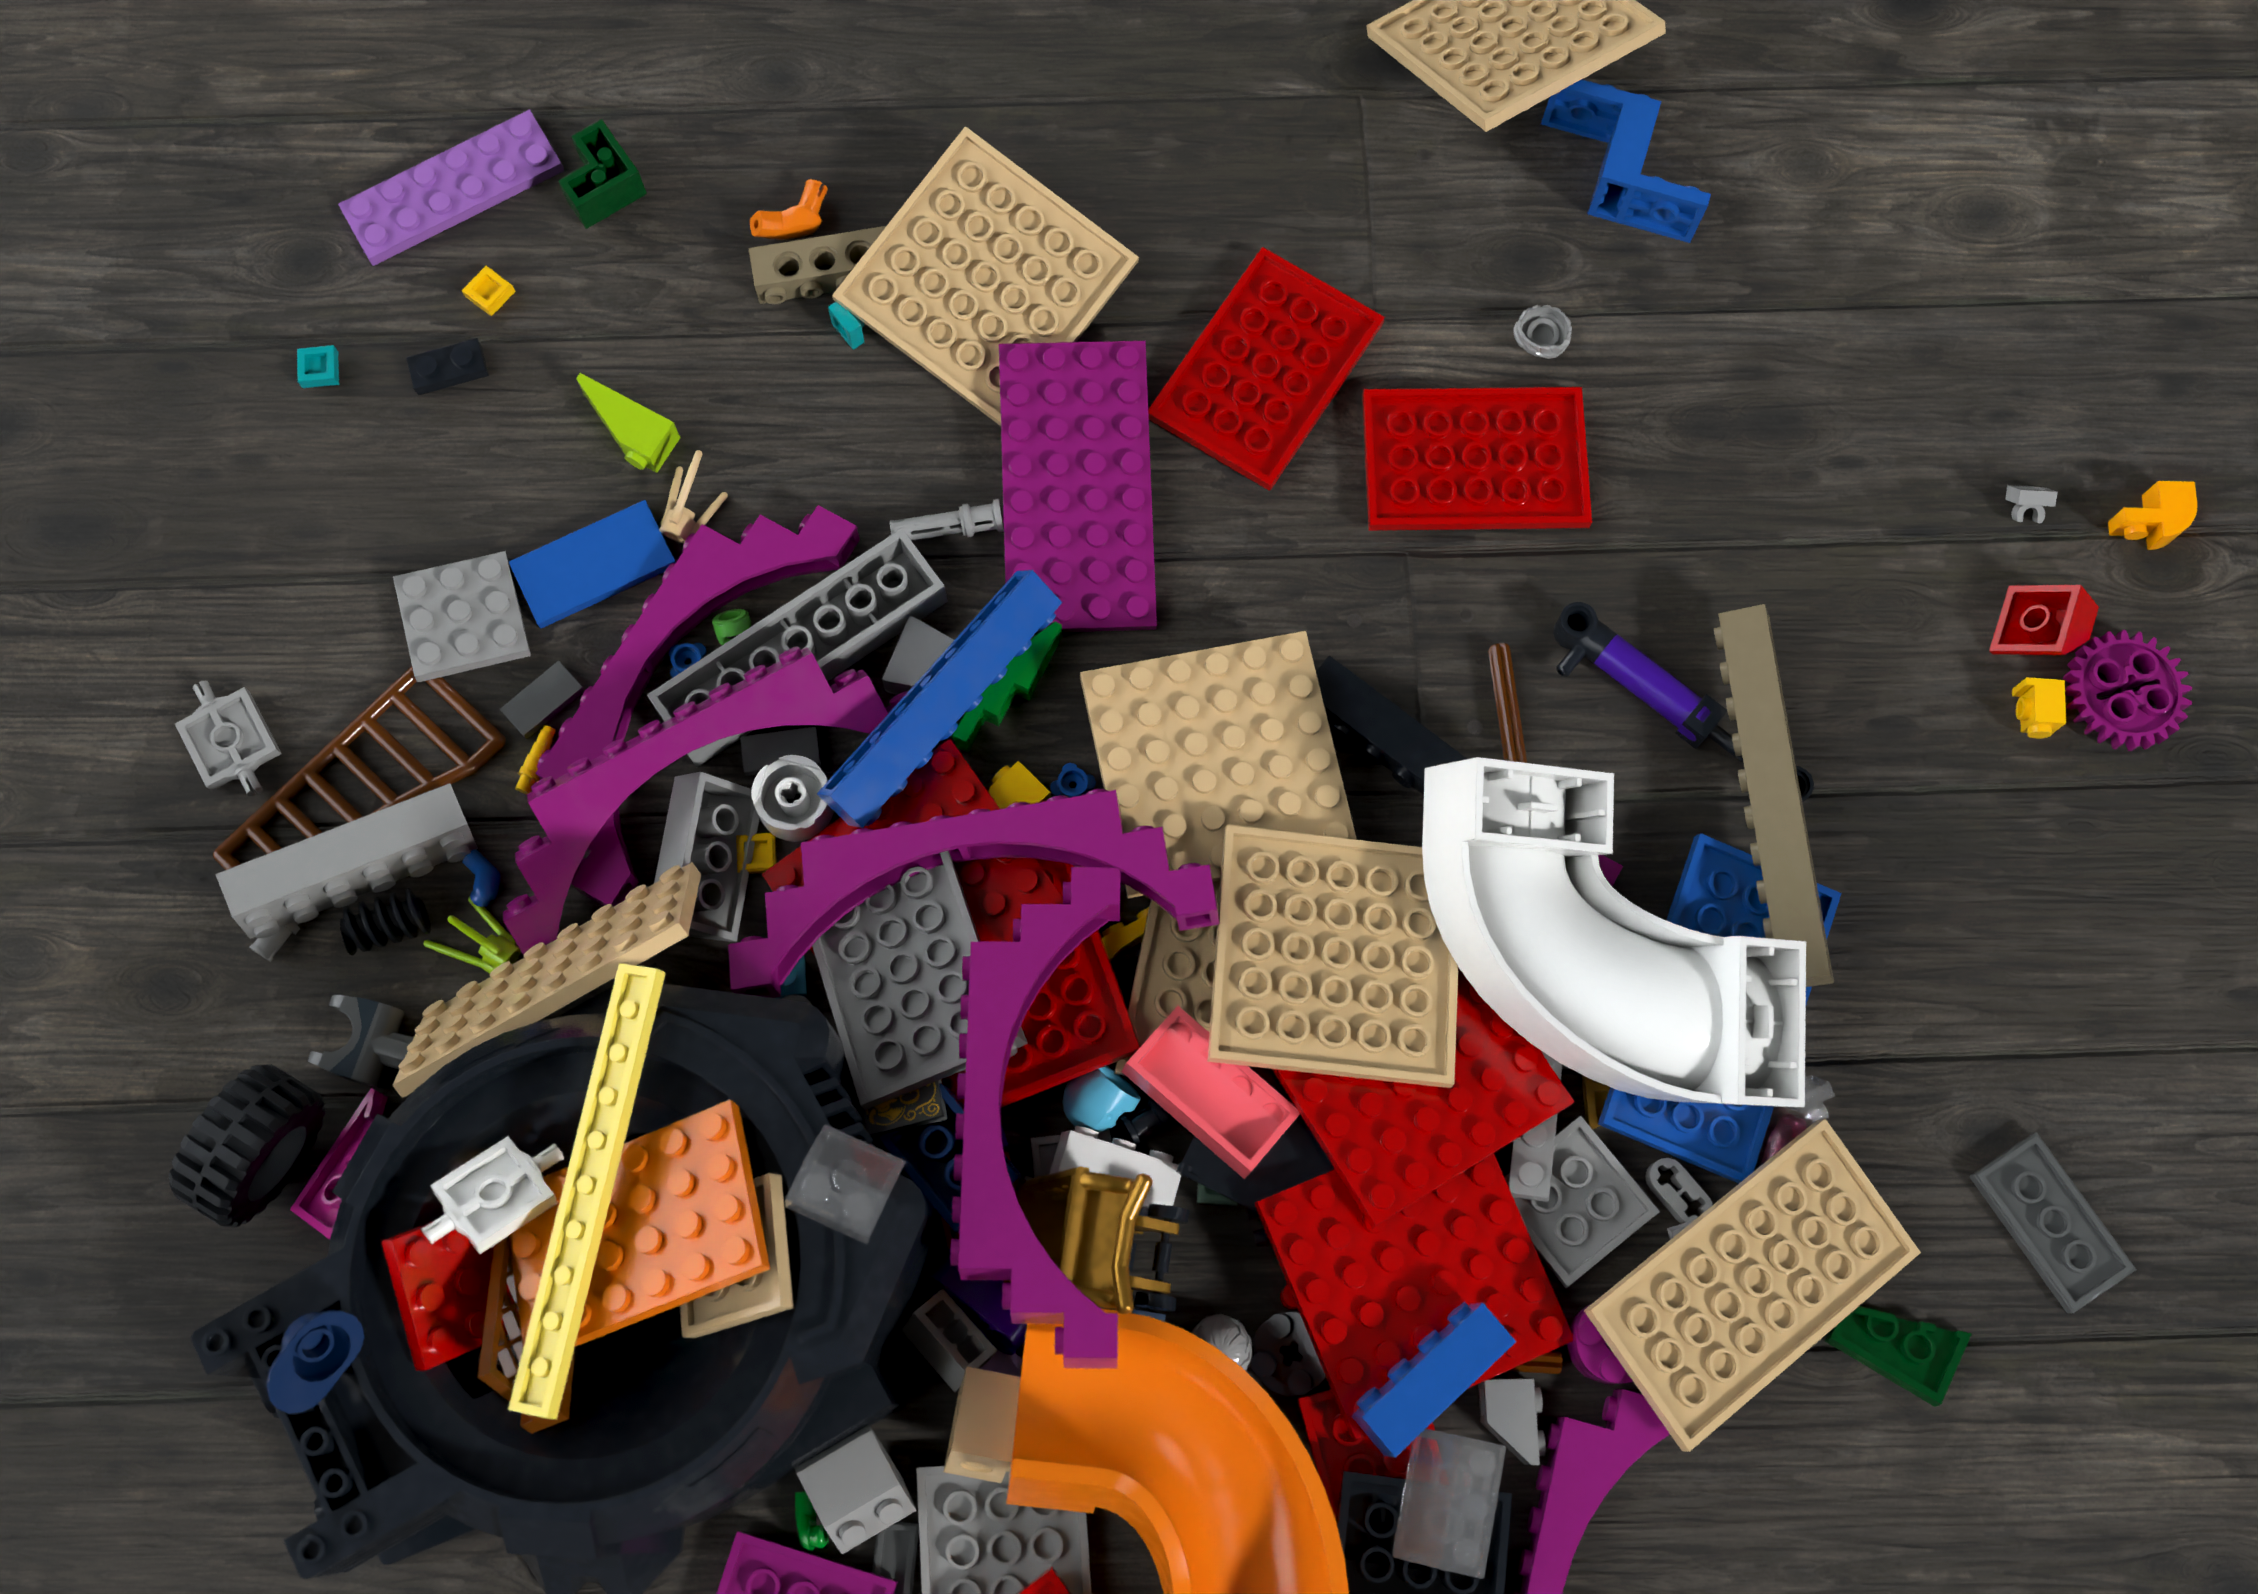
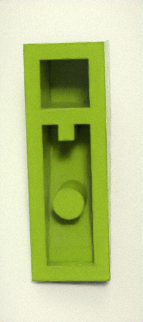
(639, 432)

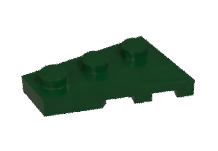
(1902, 1350)

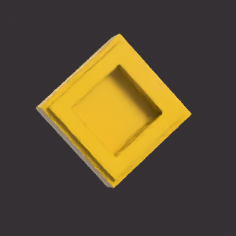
(488, 290)
(763, 855)

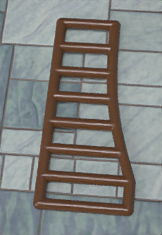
(339, 748)

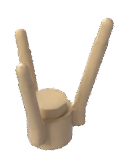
(678, 520)

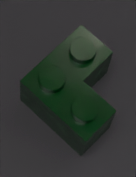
(606, 179)

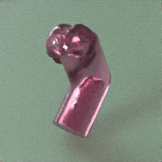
(1780, 1136)

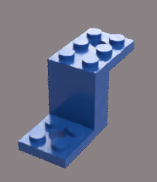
(1621, 190)

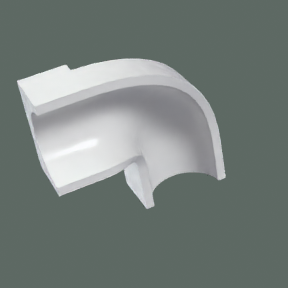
(1586, 968)

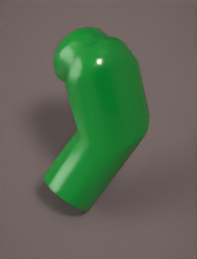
(809, 1532)

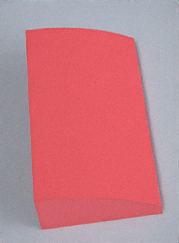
(1217, 1102)

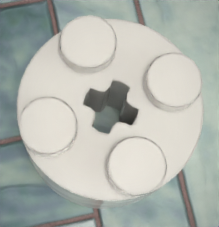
(783, 781)

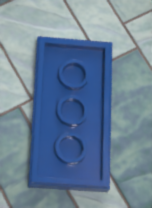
(592, 564)

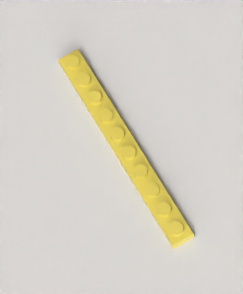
(587, 1192)

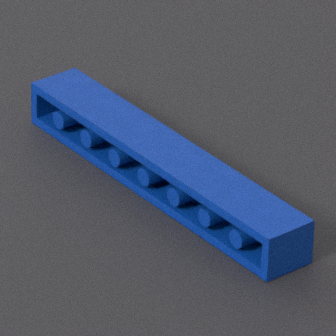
(940, 699)

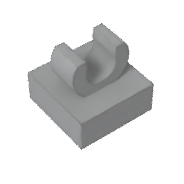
(2030, 497)

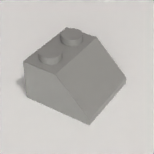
(855, 1489)

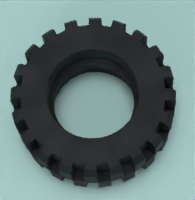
(246, 1145)

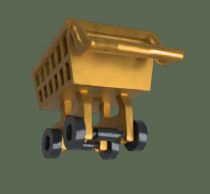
(1089, 1233)

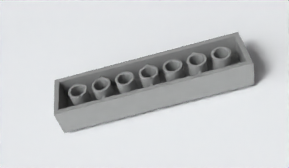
(834, 619)

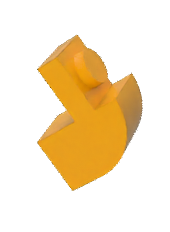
(2165, 514)

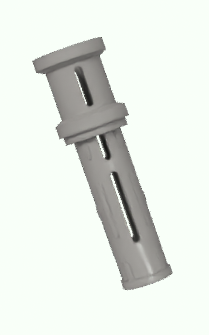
(965, 521)

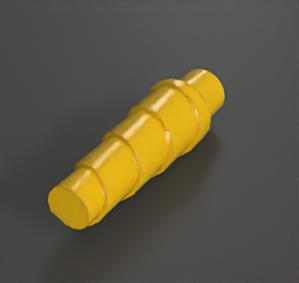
(528, 770)

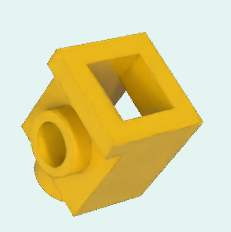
(2040, 706)

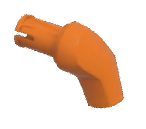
(795, 221)

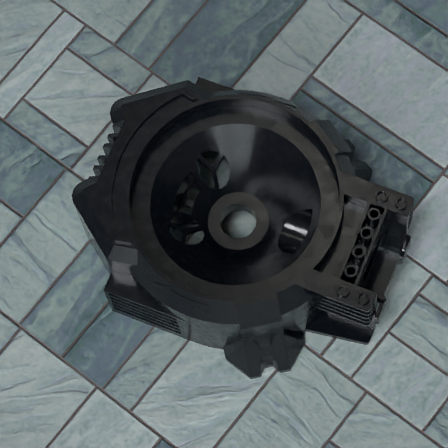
(656, 1419)

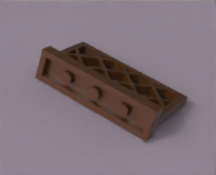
(496, 1343)

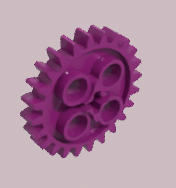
(2139, 721)

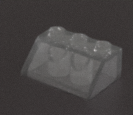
(1449, 1502)

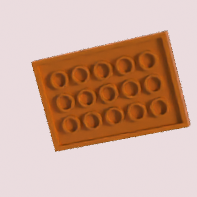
(673, 1228)

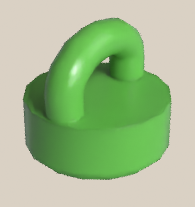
(730, 624)

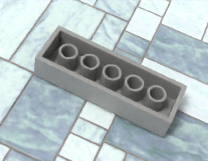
(346, 862)

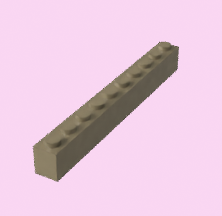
(1772, 786)

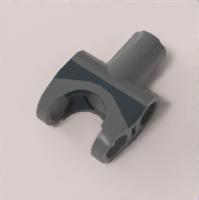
(373, 1041)

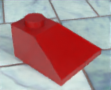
(2044, 620)

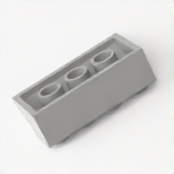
(703, 829)

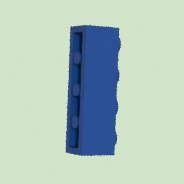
(1432, 1378)

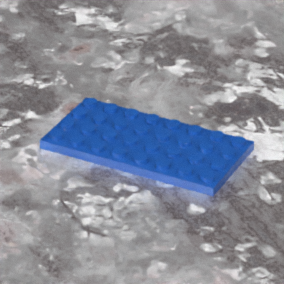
(1721, 900)

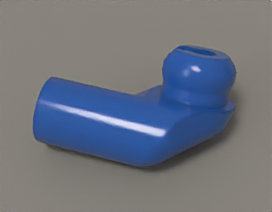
(486, 878)

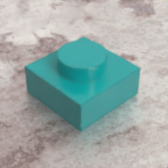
(847, 325)
(318, 366)

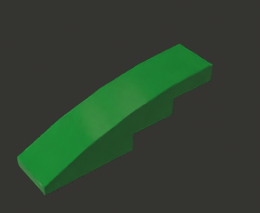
(1020, 679)

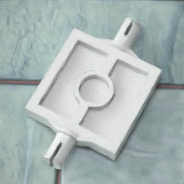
(493, 1194)

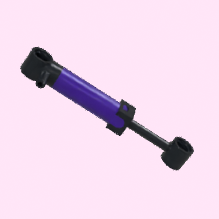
(1648, 681)

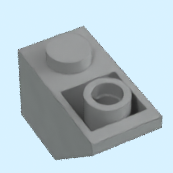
(1510, 1414)

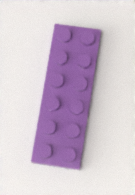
(451, 187)

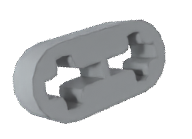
(1684, 1183)

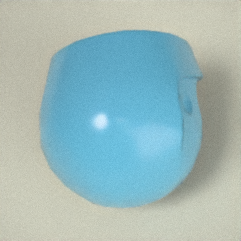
(1098, 1099)

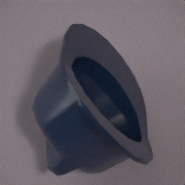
(313, 1359)

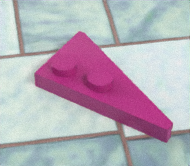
(317, 1202)

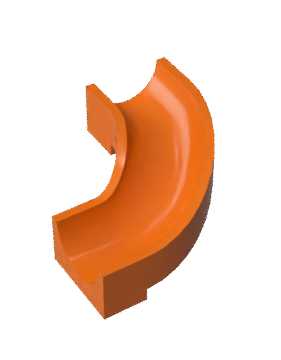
(1182, 1455)

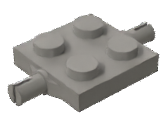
(227, 738)

